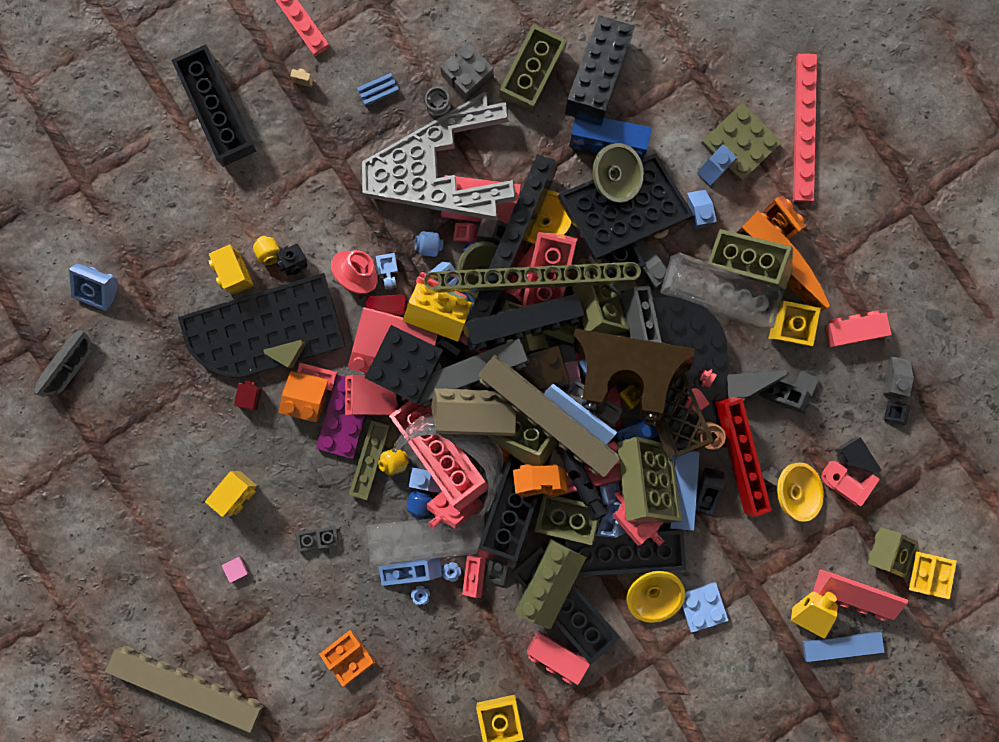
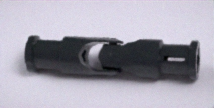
(583, 484)

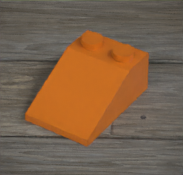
(783, 215)

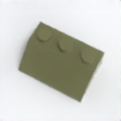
(567, 520)

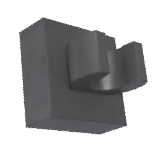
(770, 480)

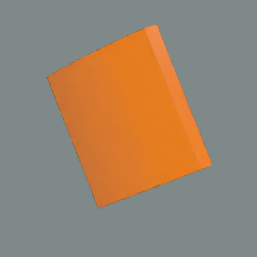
(347, 658)

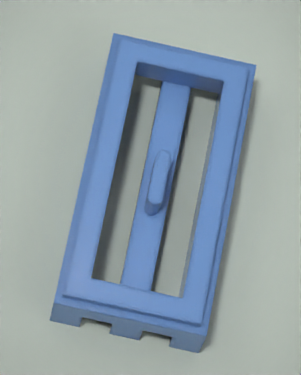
(372, 84)

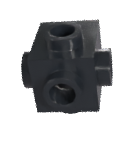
(291, 260)

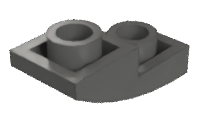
(316, 539)

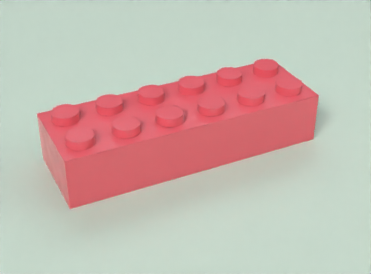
(443, 460)

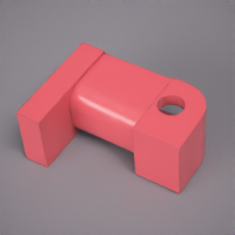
(846, 485)

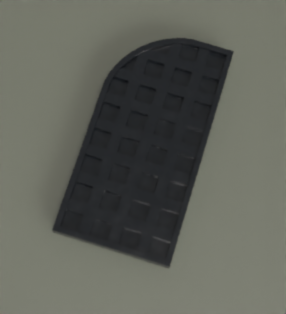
(694, 327)
(235, 333)

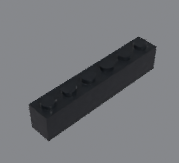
(522, 322)

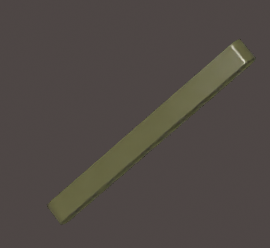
(540, 272)

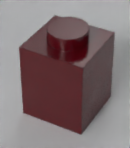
(248, 395)

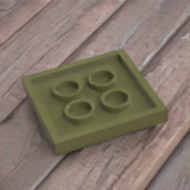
(746, 138)

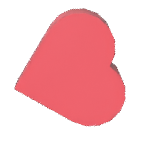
(700, 398)

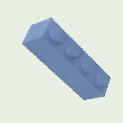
(686, 477)

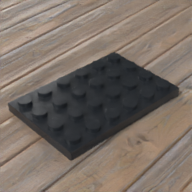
(616, 225)

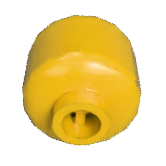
(266, 250)
(392, 462)

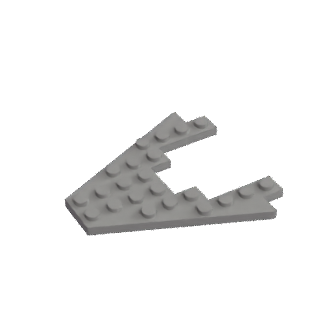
(409, 172)

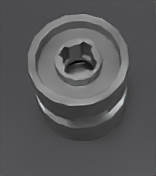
(437, 102)

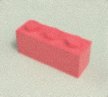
(857, 329)
(557, 658)

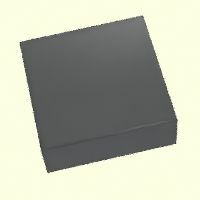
(806, 382)

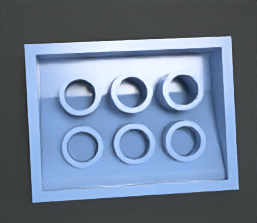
(580, 414)

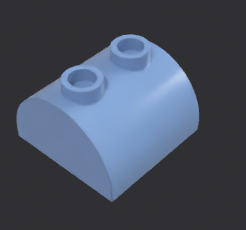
(92, 286)

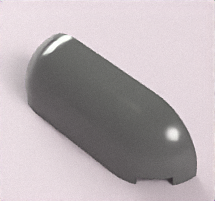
(64, 365)

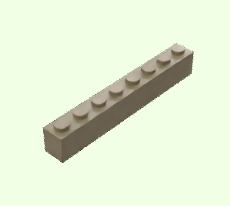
(549, 416)
(184, 688)

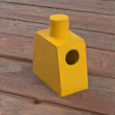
(816, 613)

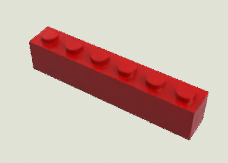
(743, 456)

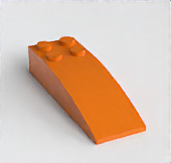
(802, 279)

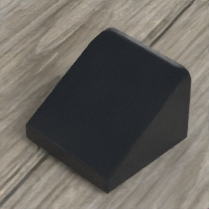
(897, 413)

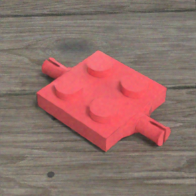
(447, 514)
(637, 531)

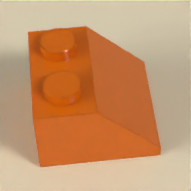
(303, 396)

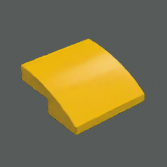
(932, 575)

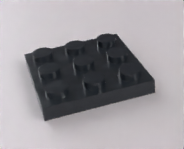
(404, 364)

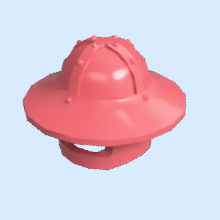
(355, 271)

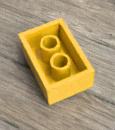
(437, 312)

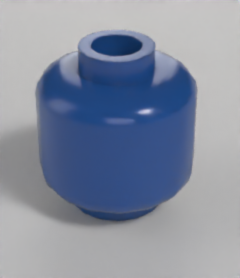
(418, 503)

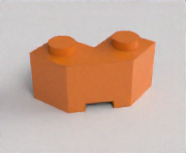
(535, 480)

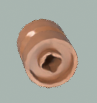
(717, 434)

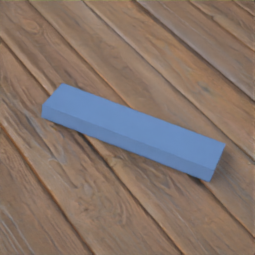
(843, 646)

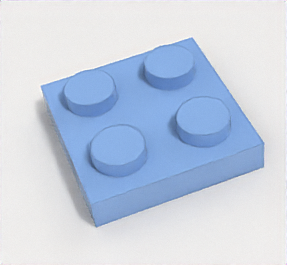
(703, 607)

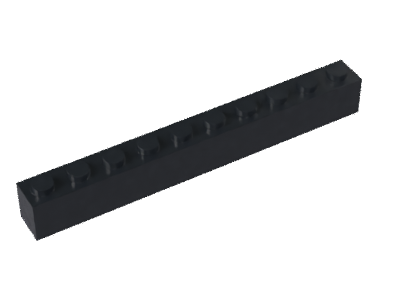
(516, 233)

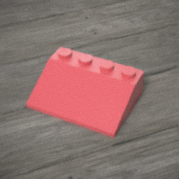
(371, 333)

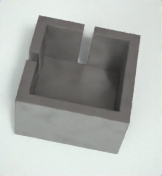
(469, 71)

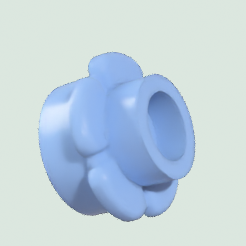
(456, 571)
(420, 600)

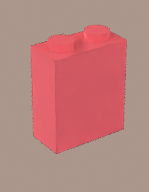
(367, 397)

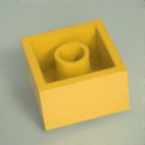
(230, 270)
(795, 324)
(231, 494)
(500, 720)

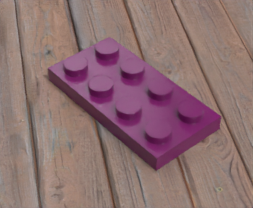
(340, 431)

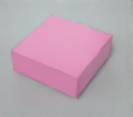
(235, 569)

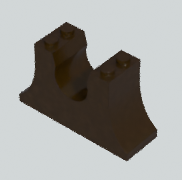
(634, 361)

